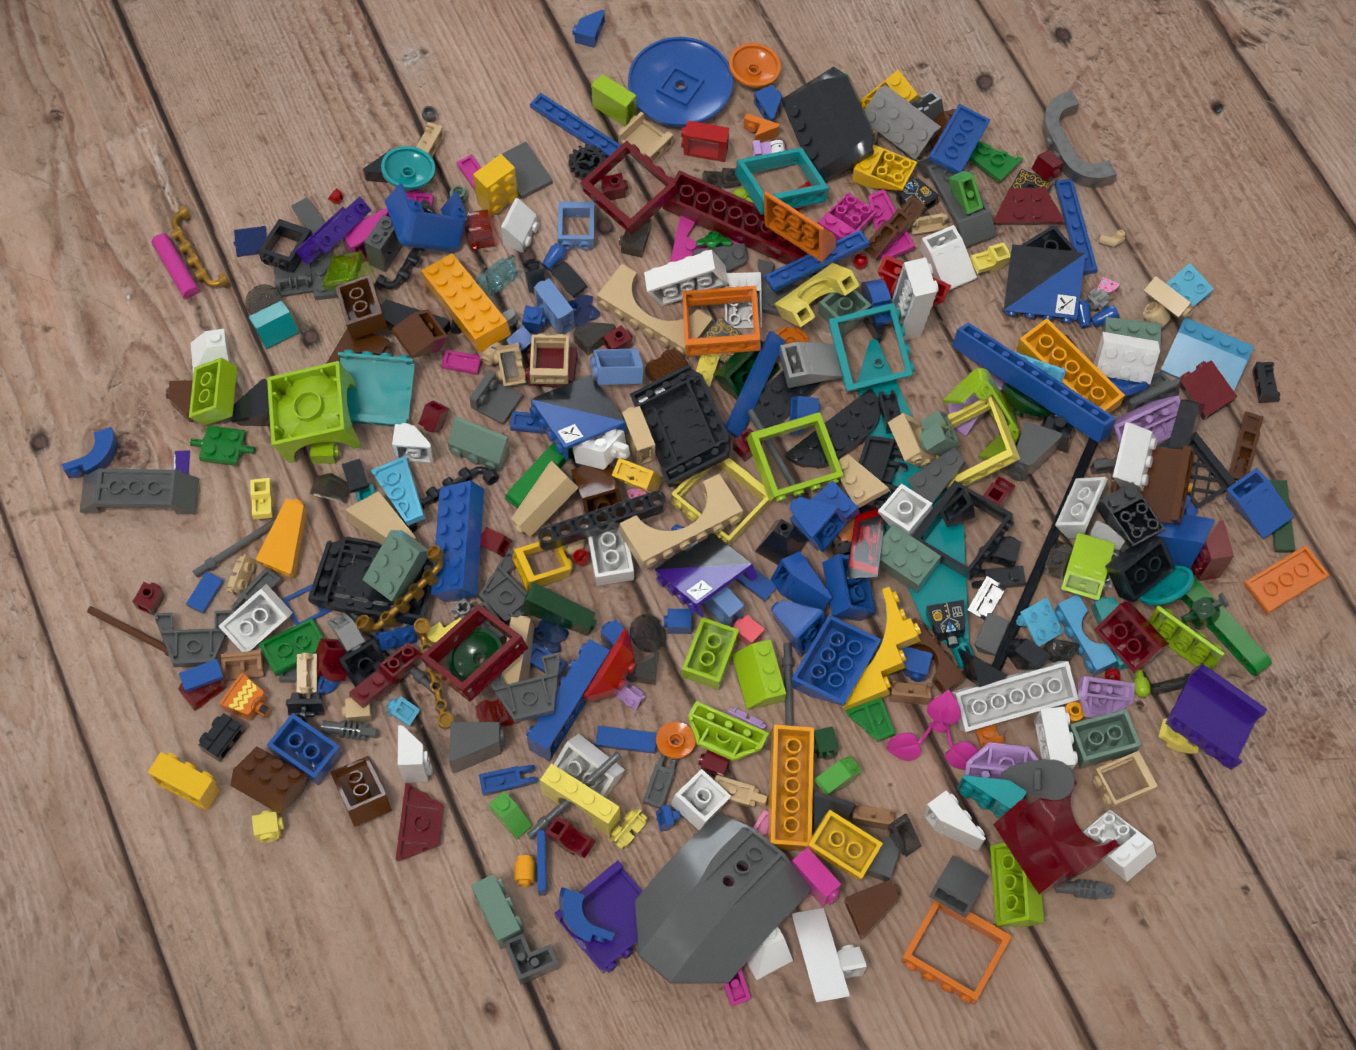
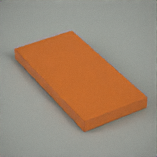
(1286, 579)

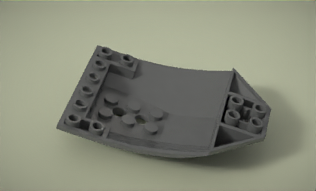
(697, 926)

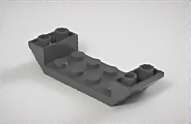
(972, 227)
(139, 489)

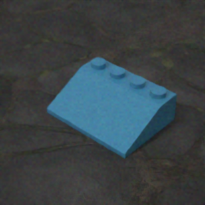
(1201, 343)

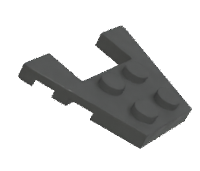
(768, 297)
(503, 592)
(191, 646)
(532, 696)

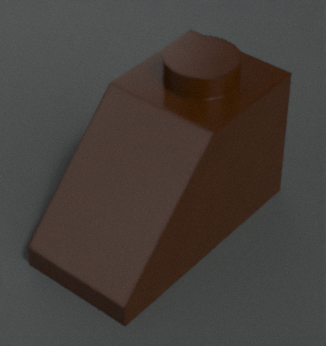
(180, 396)

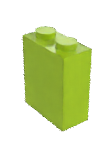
(613, 100)

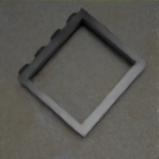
(983, 504)

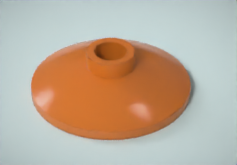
(675, 732)

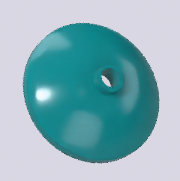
(408, 166)
(1170, 588)

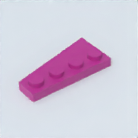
(882, 204)

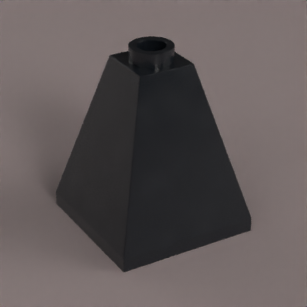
(253, 407)
(781, 541)
(824, 803)

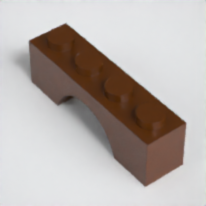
(947, 674)

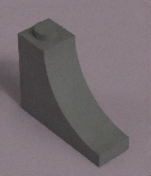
(884, 861)

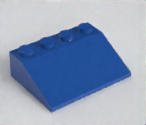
(835, 661)

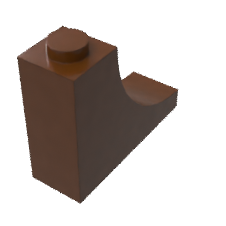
(370, 343)

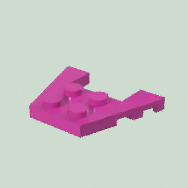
(683, 245)

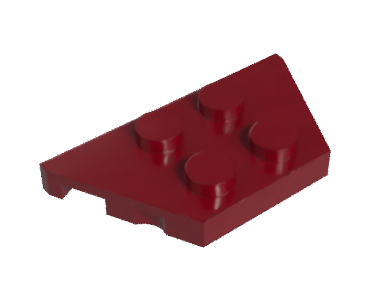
(1027, 207)
(419, 823)

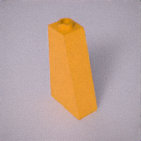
(283, 543)

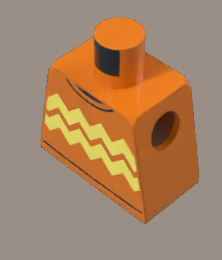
(245, 699)

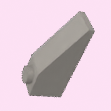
(346, 631)

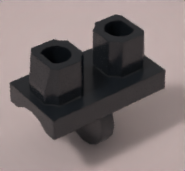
(305, 707)

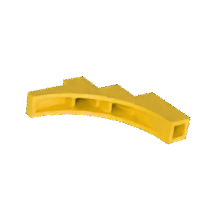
(889, 656)

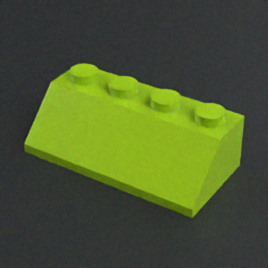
(1014, 895)

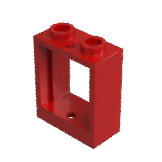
(706, 133)

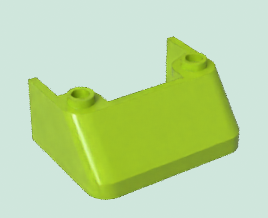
(983, 387)

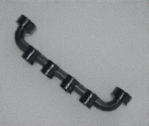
(411, 259)
(490, 477)

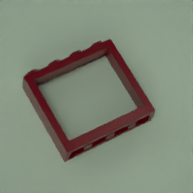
(654, 205)
(490, 668)

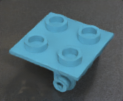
(1191, 285)
(1040, 622)

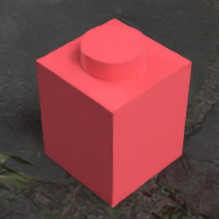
(749, 630)

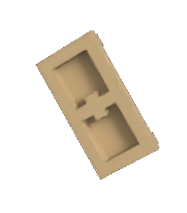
(431, 138)

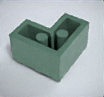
(938, 434)

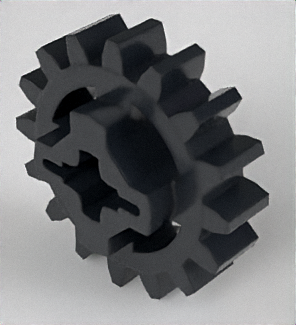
(587, 162)

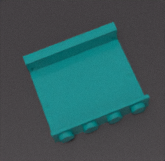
(381, 387)

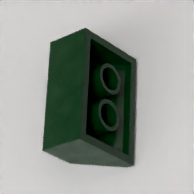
(735, 371)

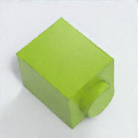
(324, 452)

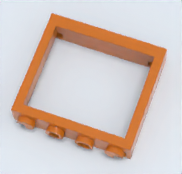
(721, 344)
(948, 984)

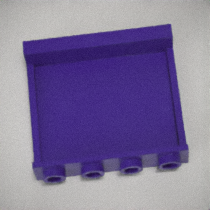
(610, 906)

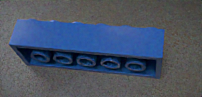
(460, 539)
(551, 729)

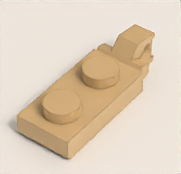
(741, 792)

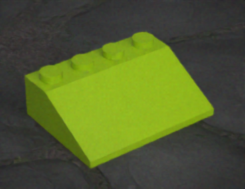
(1184, 640)

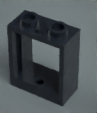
(289, 231)

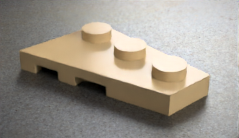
(859, 482)

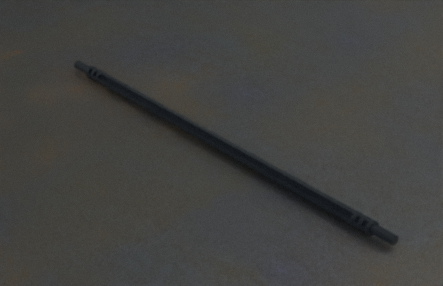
(1039, 566)

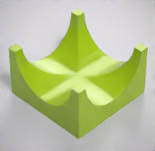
(310, 408)

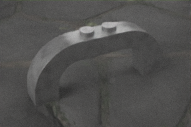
(1082, 173)

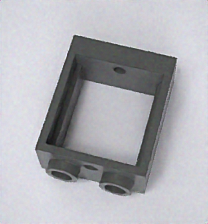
(379, 246)

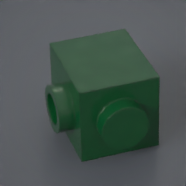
(825, 743)

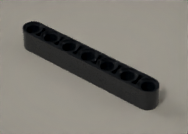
(595, 527)

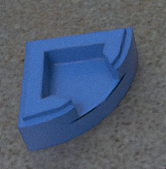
(326, 687)

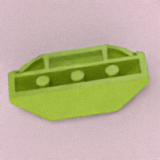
(724, 733)

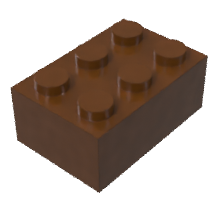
(361, 307)
(268, 780)

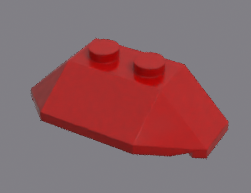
(890, 271)
(613, 670)

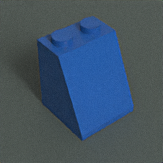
(1186, 539)

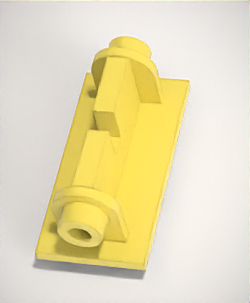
(707, 366)
(622, 833)

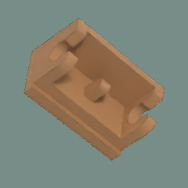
(249, 663)
(910, 693)
(872, 816)

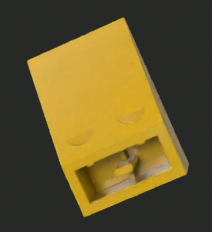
(898, 84)
(884, 170)

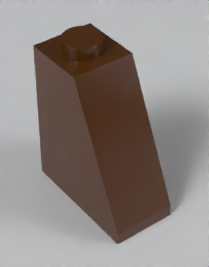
(871, 906)

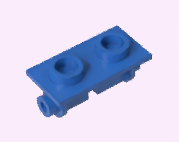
(396, 638)

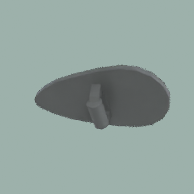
(1042, 778)

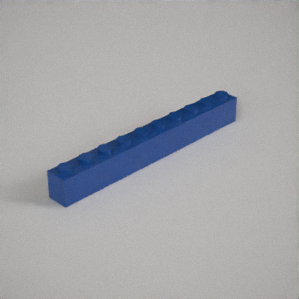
(1034, 382)

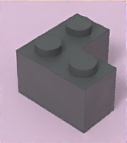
(530, 964)

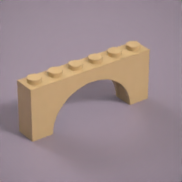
(618, 299)
(652, 545)

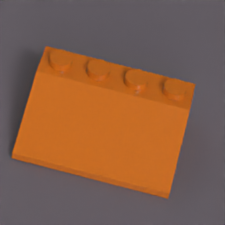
(798, 228)

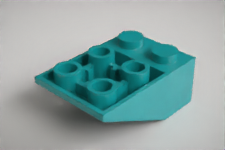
(991, 793)

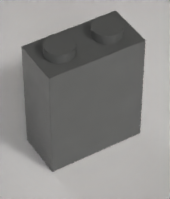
(959, 886)

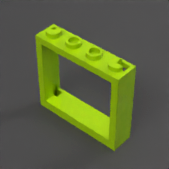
(764, 470)

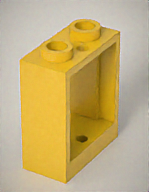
(637, 476)
(525, 572)

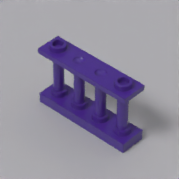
(333, 230)

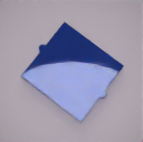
(249, 240)

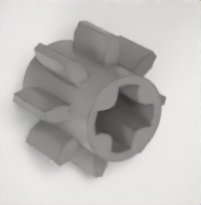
(1098, 299)
(462, 605)

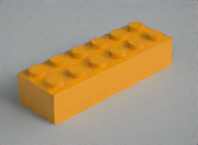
(466, 302)
(1051, 346)
(790, 787)

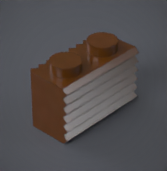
(668, 362)

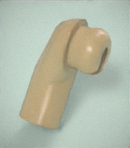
(1114, 240)
(572, 547)

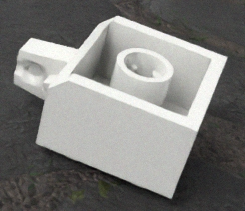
(602, 449)

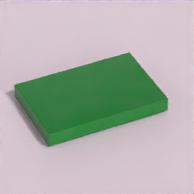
(283, 648)

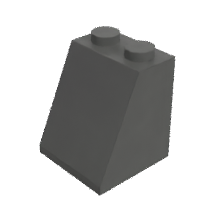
(1034, 449)
(474, 743)

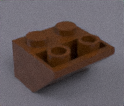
(420, 334)

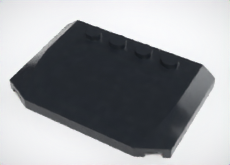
(830, 123)
(683, 424)
(341, 584)

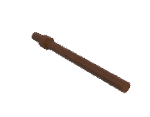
(128, 629)

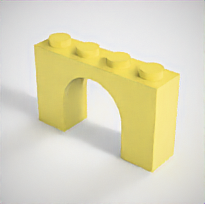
(796, 306)
(559, 785)

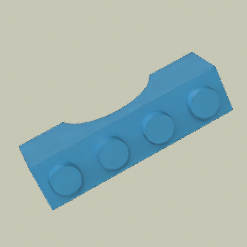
(1096, 656)

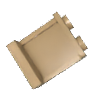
(645, 137)

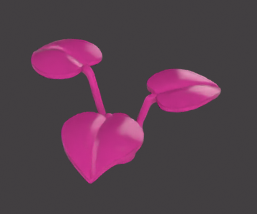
(943, 711)

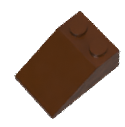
(361, 791)

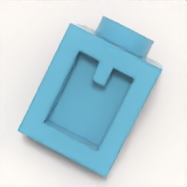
(402, 710)

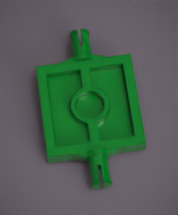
(222, 445)

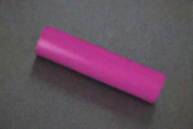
(175, 265)

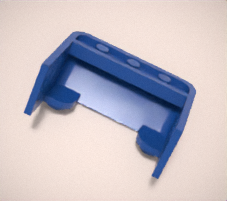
(423, 229)

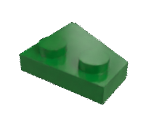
(873, 719)

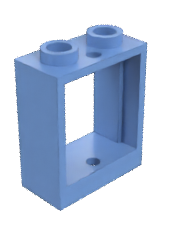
(581, 210)
(556, 308)
(617, 366)
(725, 607)

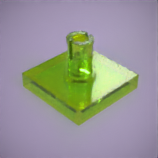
(343, 269)

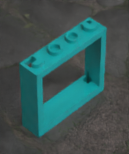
(795, 198)
(841, 356)

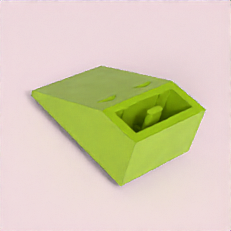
(1086, 566)

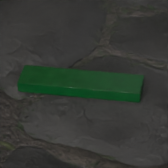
(1283, 537)

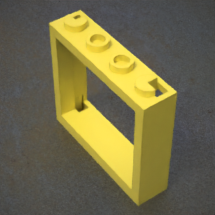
(996, 462)
(742, 478)

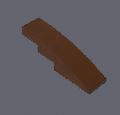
(895, 227)
(1245, 445)

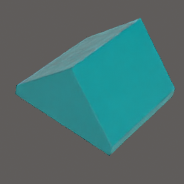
(274, 324)

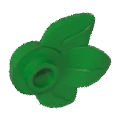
(714, 239)

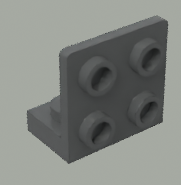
(494, 398)

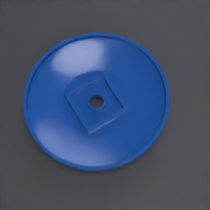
(677, 62)

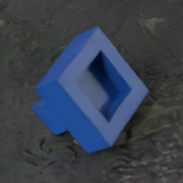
(666, 818)

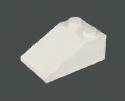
(255, 619)

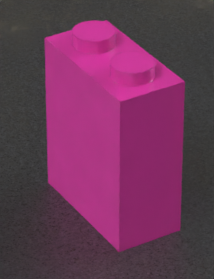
(821, 881)

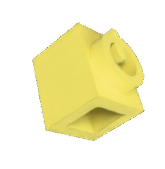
(267, 826)

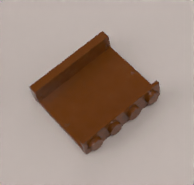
(1167, 483)

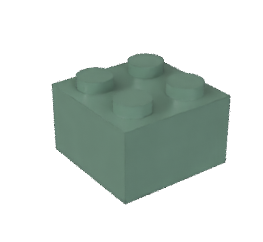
(839, 305)

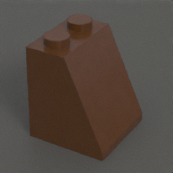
(596, 488)

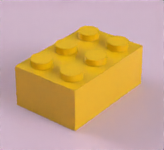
(495, 185)
(184, 780)
(844, 845)

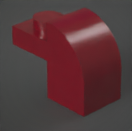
(999, 491)
(327, 660)
(569, 838)

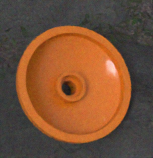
(756, 59)

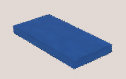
(959, 139)

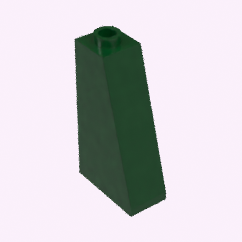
(557, 610)

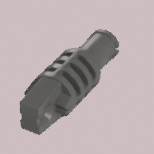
(349, 729)
(1086, 889)

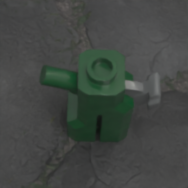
(1205, 610)

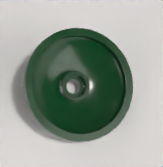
(1023, 404)
(466, 655)

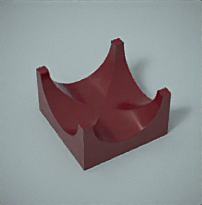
(1050, 842)

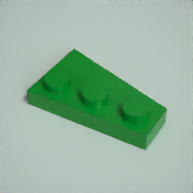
(993, 162)

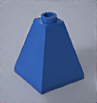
(819, 520)
(798, 623)

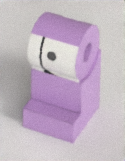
(767, 147)

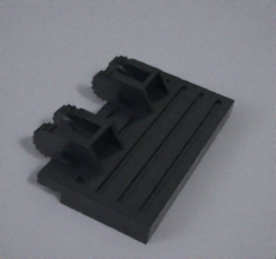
(878, 459)

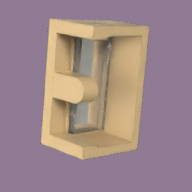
(510, 364)

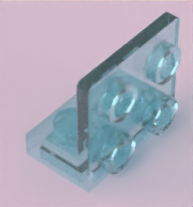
(498, 275)

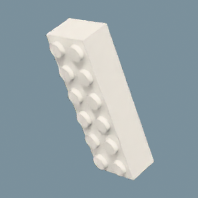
(915, 296)
(1015, 696)

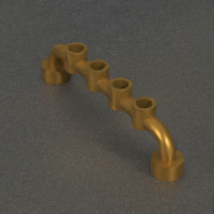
(193, 260)
(401, 604)
(445, 718)

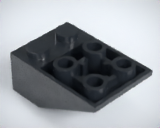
(1129, 515)

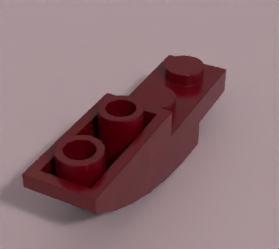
(387, 676)

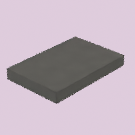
(529, 171)

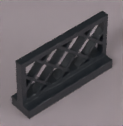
(1214, 467)

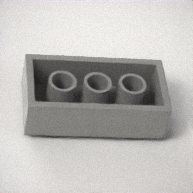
(900, 122)

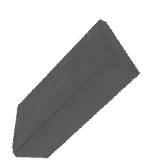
(991, 634)

